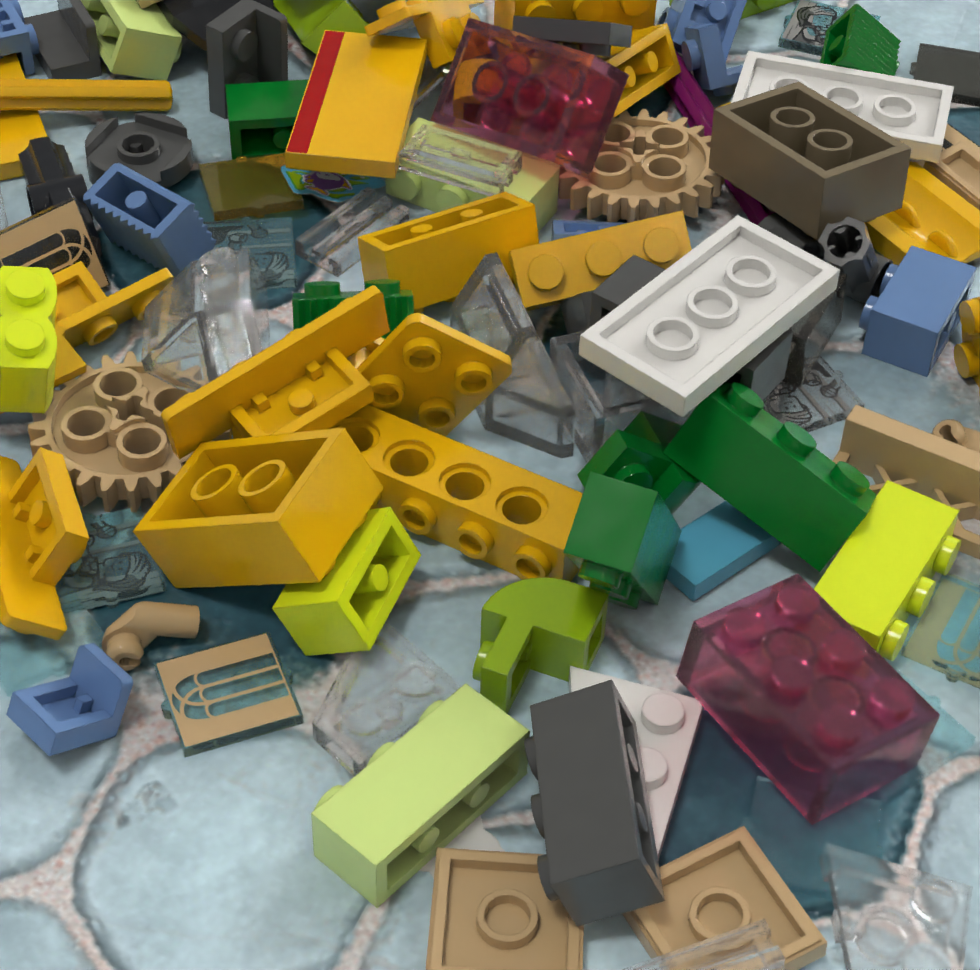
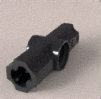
(52, 180)

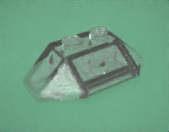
(207, 319)
(531, 401)

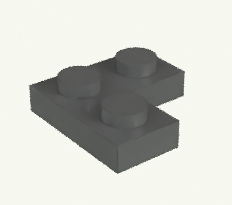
(581, 35)

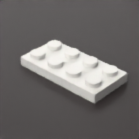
(899, 106)
(708, 314)

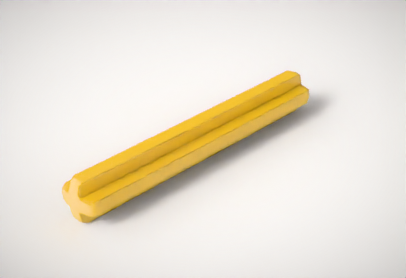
(85, 95)

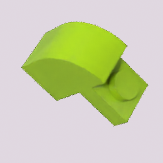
(539, 628)

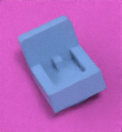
(705, 57)
(74, 708)

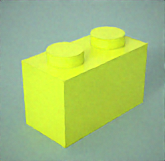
(357, 595)

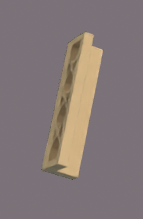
(915, 461)

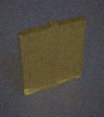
(248, 187)

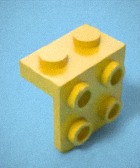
(430, 372)

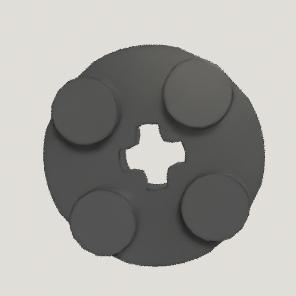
(150, 146)

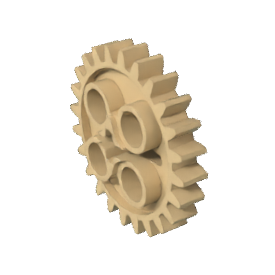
(646, 171)
(112, 433)

